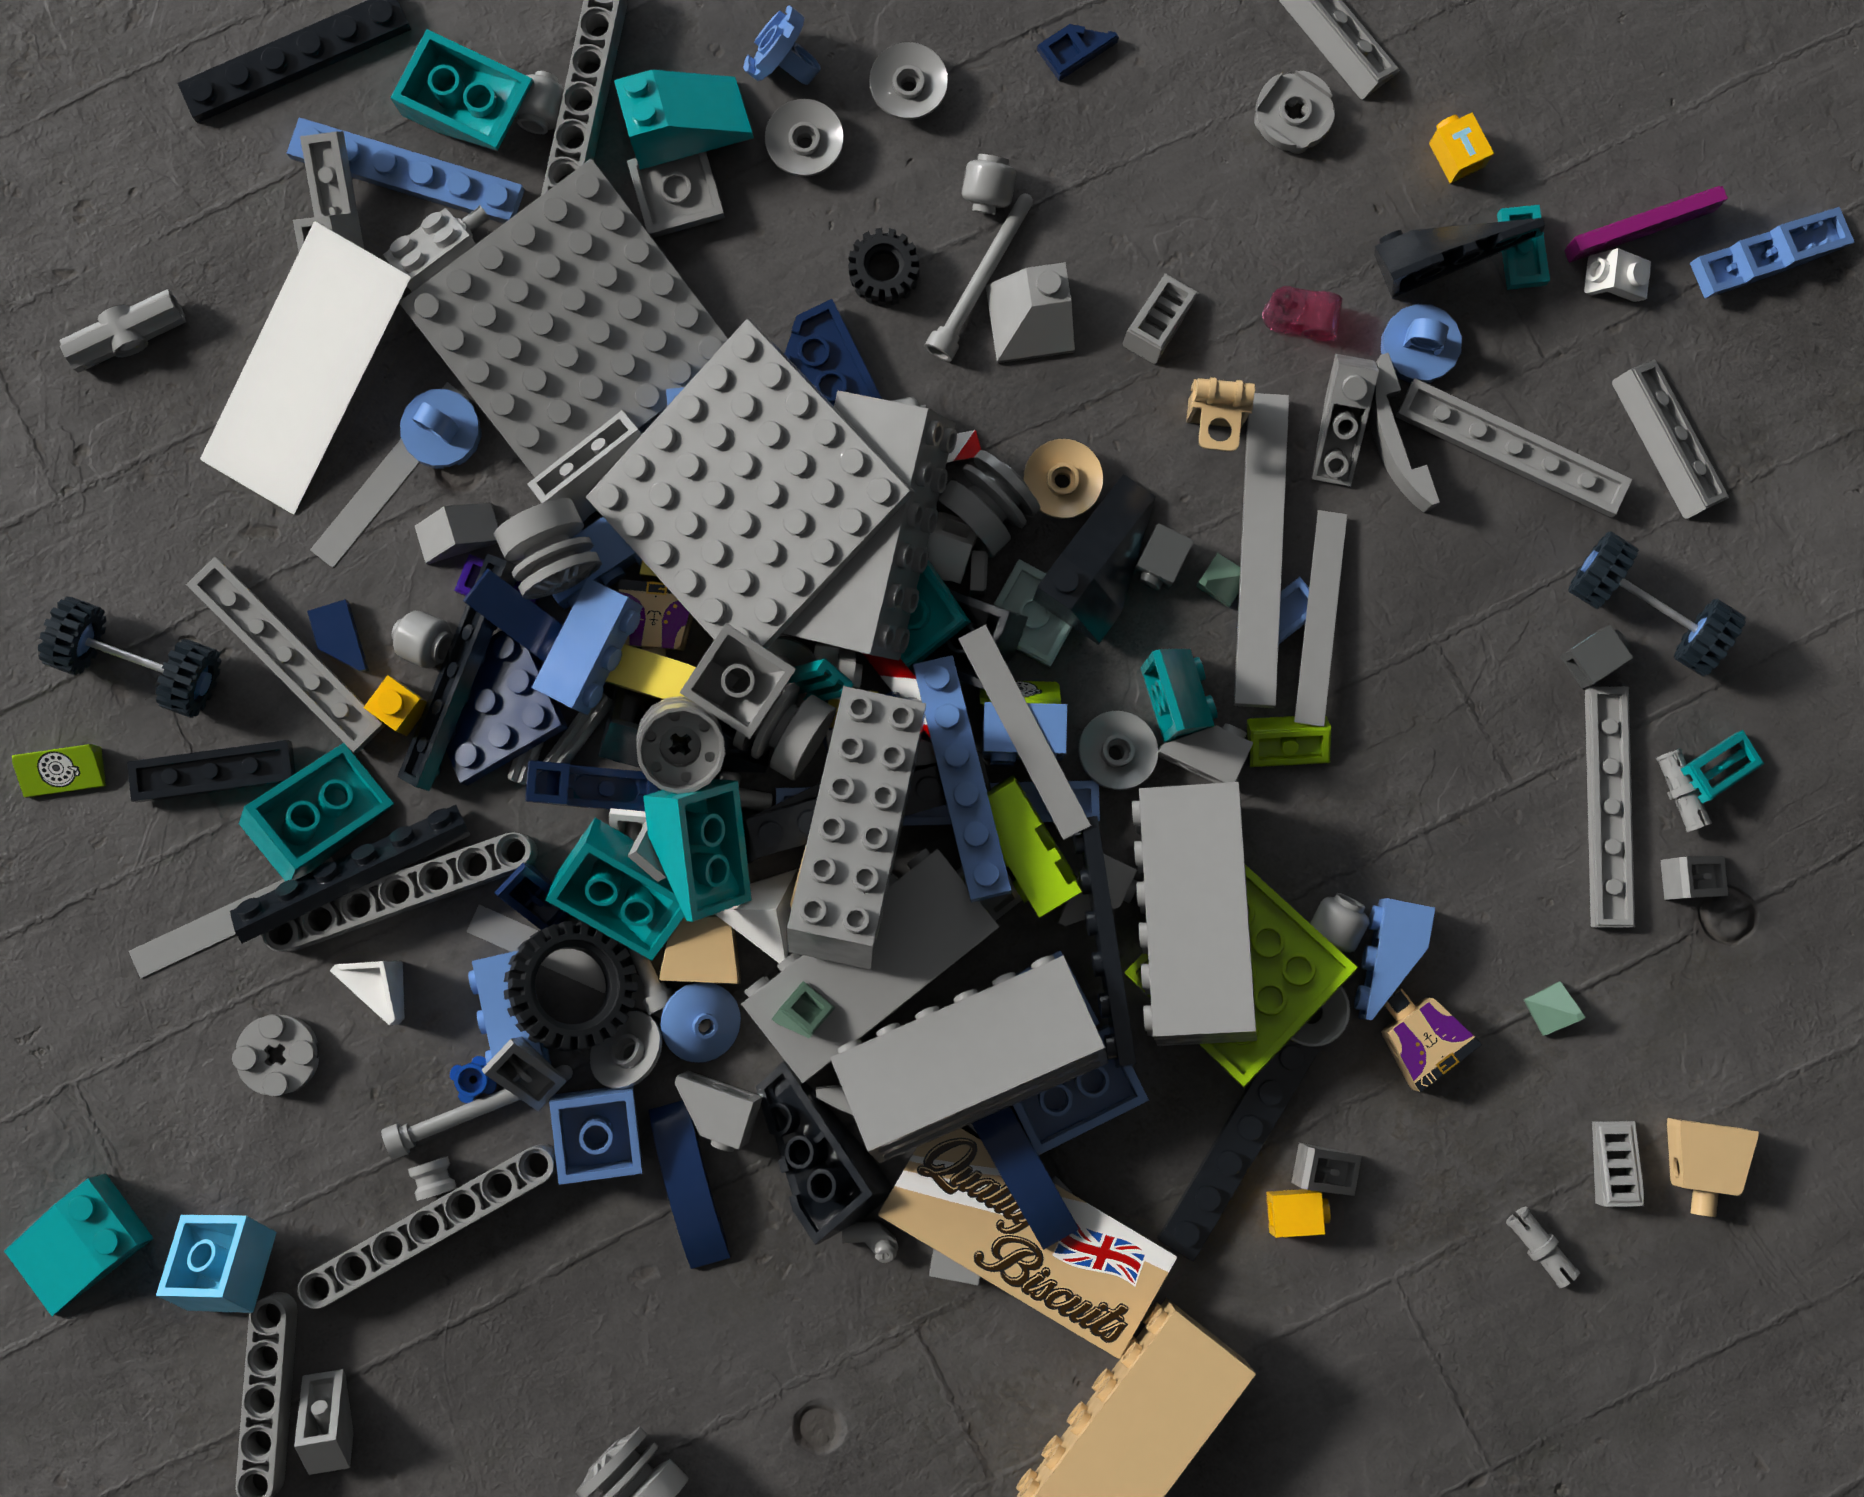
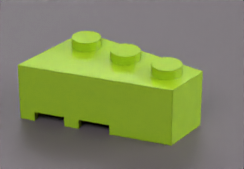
(1030, 850)

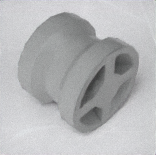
(432, 1178)

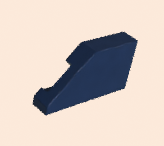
(1074, 48)
(337, 633)

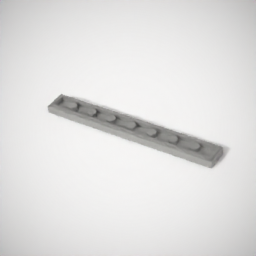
(1261, 552)

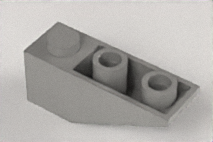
(1344, 418)

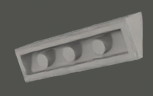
(1344, 43)
(1669, 439)

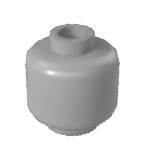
(541, 104)
(989, 183)
(421, 639)
(1341, 921)

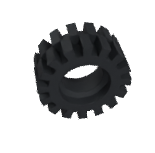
(878, 244)

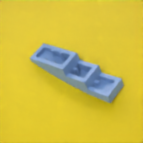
(1772, 252)

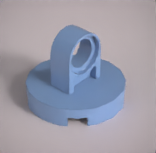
(779, 48)
(1422, 343)
(440, 428)

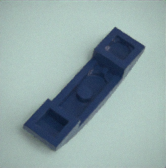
(586, 786)
(1025, 1177)
(688, 1185)

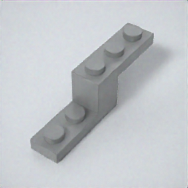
(329, 188)

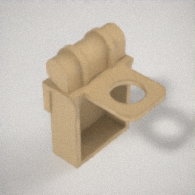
(1220, 405)

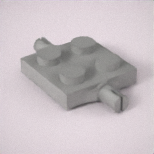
(434, 245)

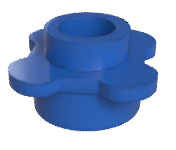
(461, 1078)

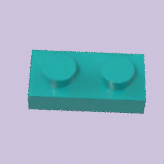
(1525, 263)

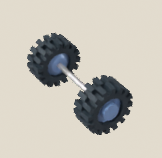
(75, 635)
(1707, 636)

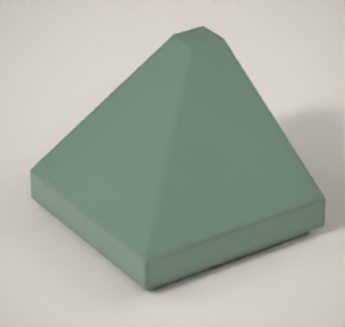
(1221, 580)
(1553, 1008)
(803, 1011)

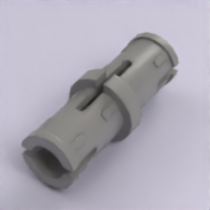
(1684, 794)
(1543, 1247)

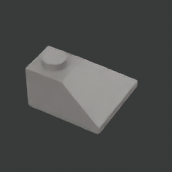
(1031, 313)
(737, 680)

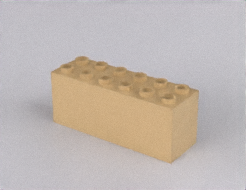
(1144, 1414)

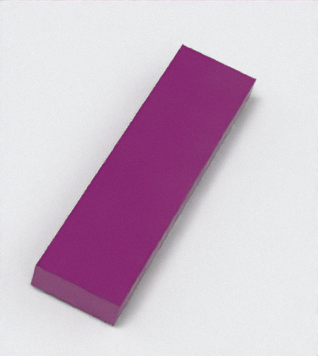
(1645, 223)

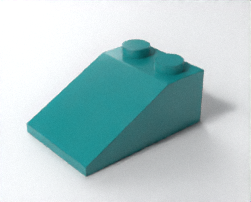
(460, 92)
(680, 114)
(1177, 693)
(314, 813)
(701, 846)
(614, 893)
(78, 1243)

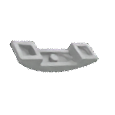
(1413, 483)

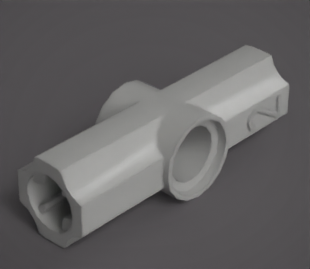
(122, 331)

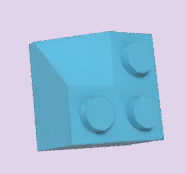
(216, 1263)

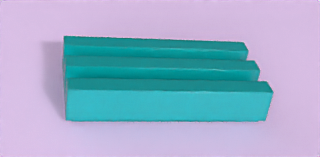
(821, 686)
(1701, 779)

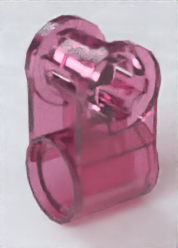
(1310, 313)

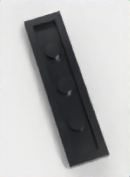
(210, 771)

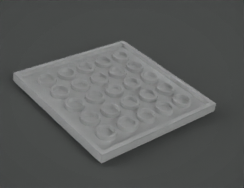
(565, 320)
(749, 491)

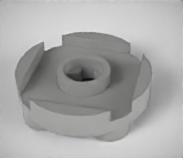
(1317, 108)
(253, 1061)

